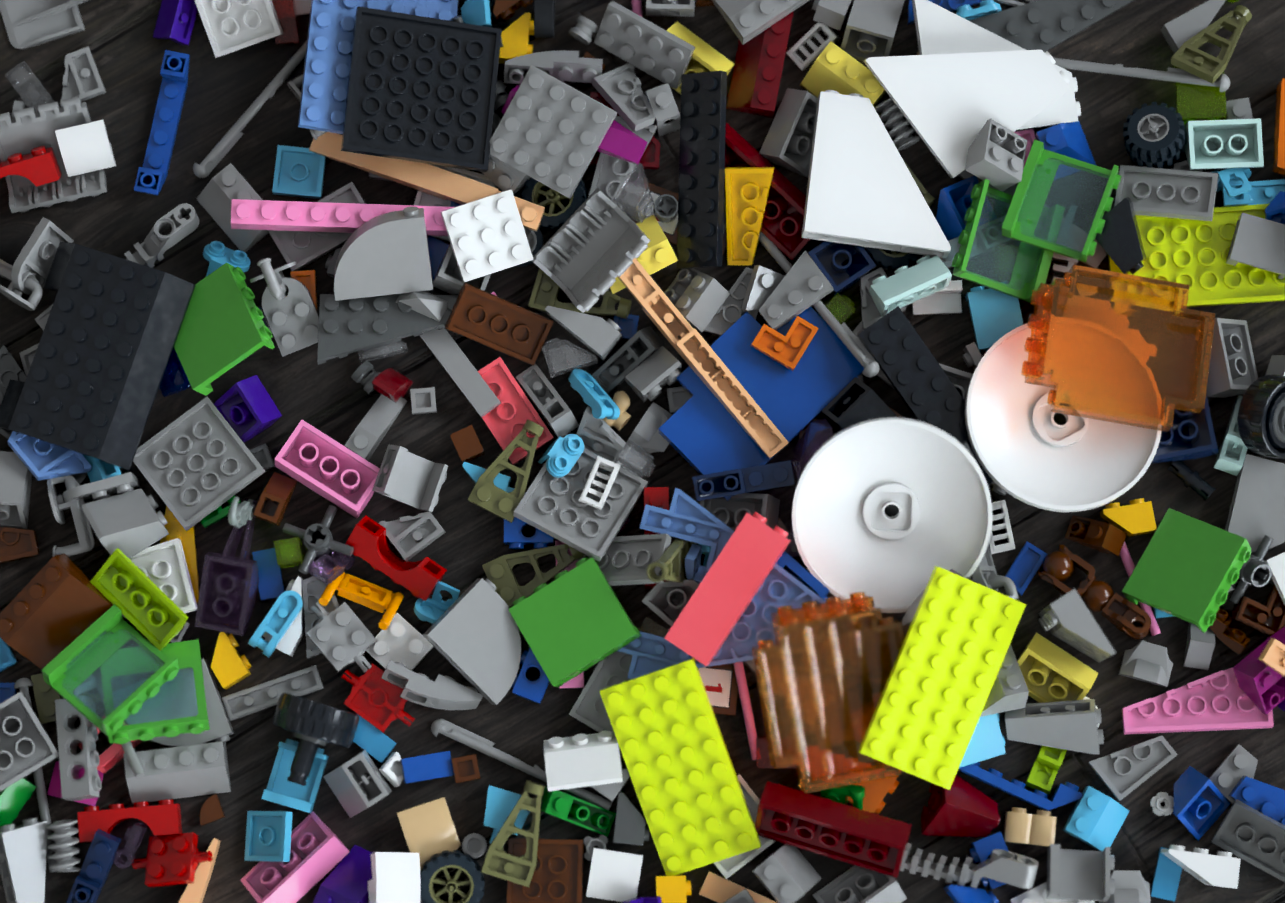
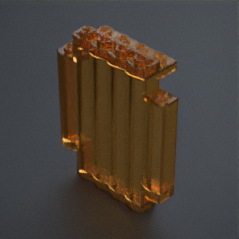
(1118, 347)
(824, 687)

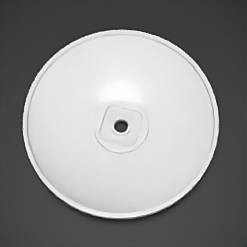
(1035, 458)
(882, 463)

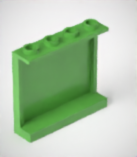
(219, 328)
(1188, 569)
(573, 622)

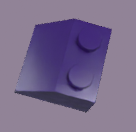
(248, 408)

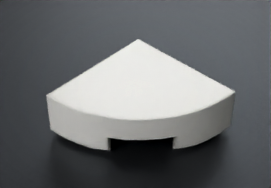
(392, 769)

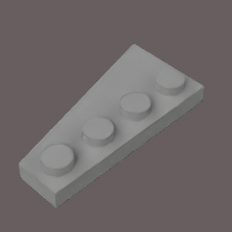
(612, 171)

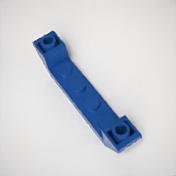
(165, 123)
(1062, 795)

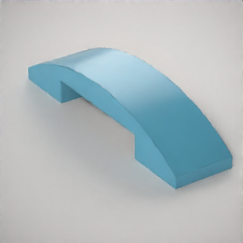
(1261, 193)

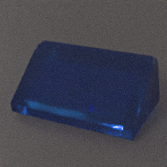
(174, 378)

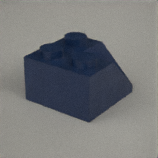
(842, 264)

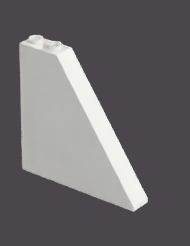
(947, 33)
(956, 93)
(861, 184)

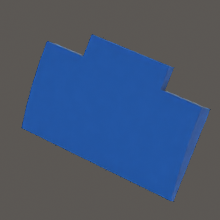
(791, 399)

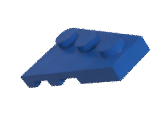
(1261, 797)

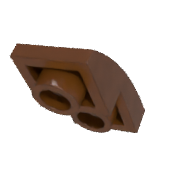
(1232, 637)

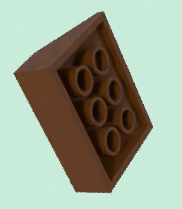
(51, 611)

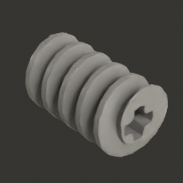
(896, 125)
(63, 845)

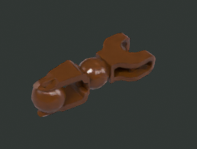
(1096, 594)

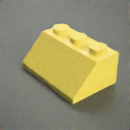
(704, 56)
(843, 73)
(657, 254)
(1054, 673)

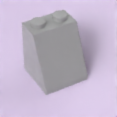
(871, 28)
(14, 491)
(126, 521)
(787, 874)

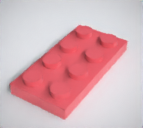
(515, 409)

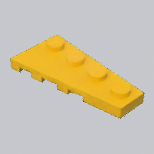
(745, 207)
(187, 538)

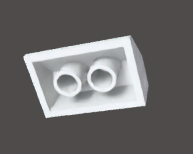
(582, 760)

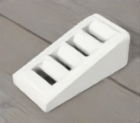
(813, 32)
(608, 466)
(1005, 525)

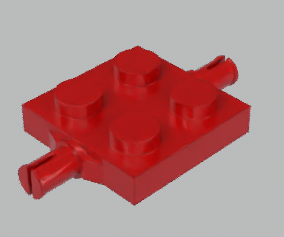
(376, 699)
(171, 859)

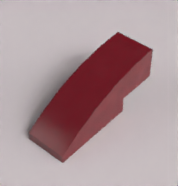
(392, 384)

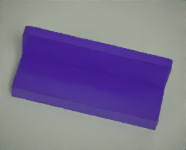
(176, 20)

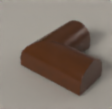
(1264, 618)

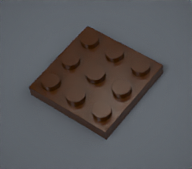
(556, 874)

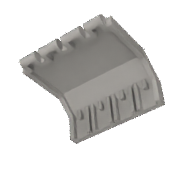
(38, 129)
(591, 250)

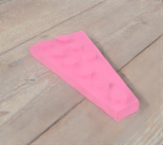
(1201, 705)

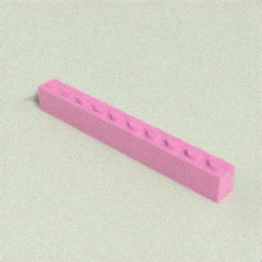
(320, 216)

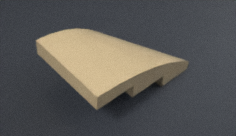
(429, 829)

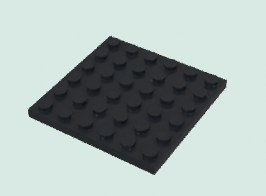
(421, 89)

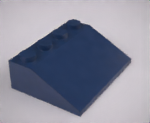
(1189, 438)

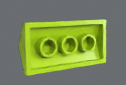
(139, 599)

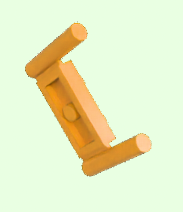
(366, 594)

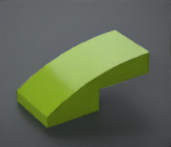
(1045, 768)

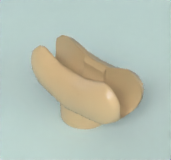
(623, 402)

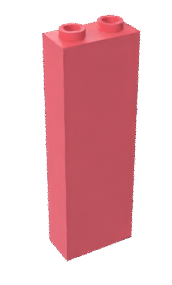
(728, 588)

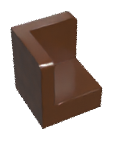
(467, 444)

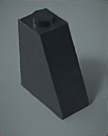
(1122, 237)

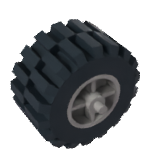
(1154, 135)

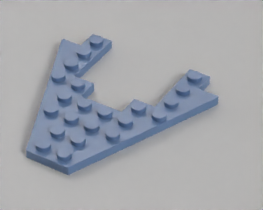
(696, 524)

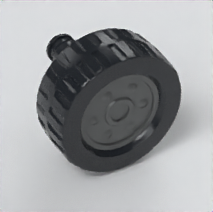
(1263, 416)
(315, 726)

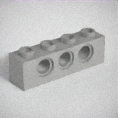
(71, 762)

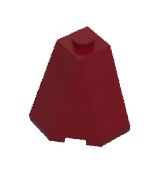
(959, 811)

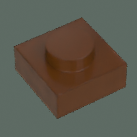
(466, 768)

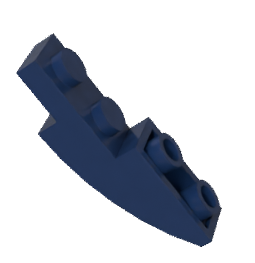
(743, 480)
(95, 868)

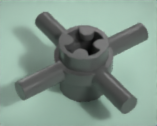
(321, 547)
(1254, 571)

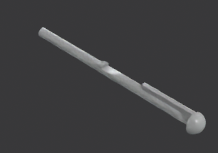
(1171, 75)
(234, 134)
(858, 350)
(23, 685)
(486, 747)

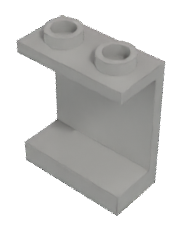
(1258, 244)
(410, 478)
(1079, 874)

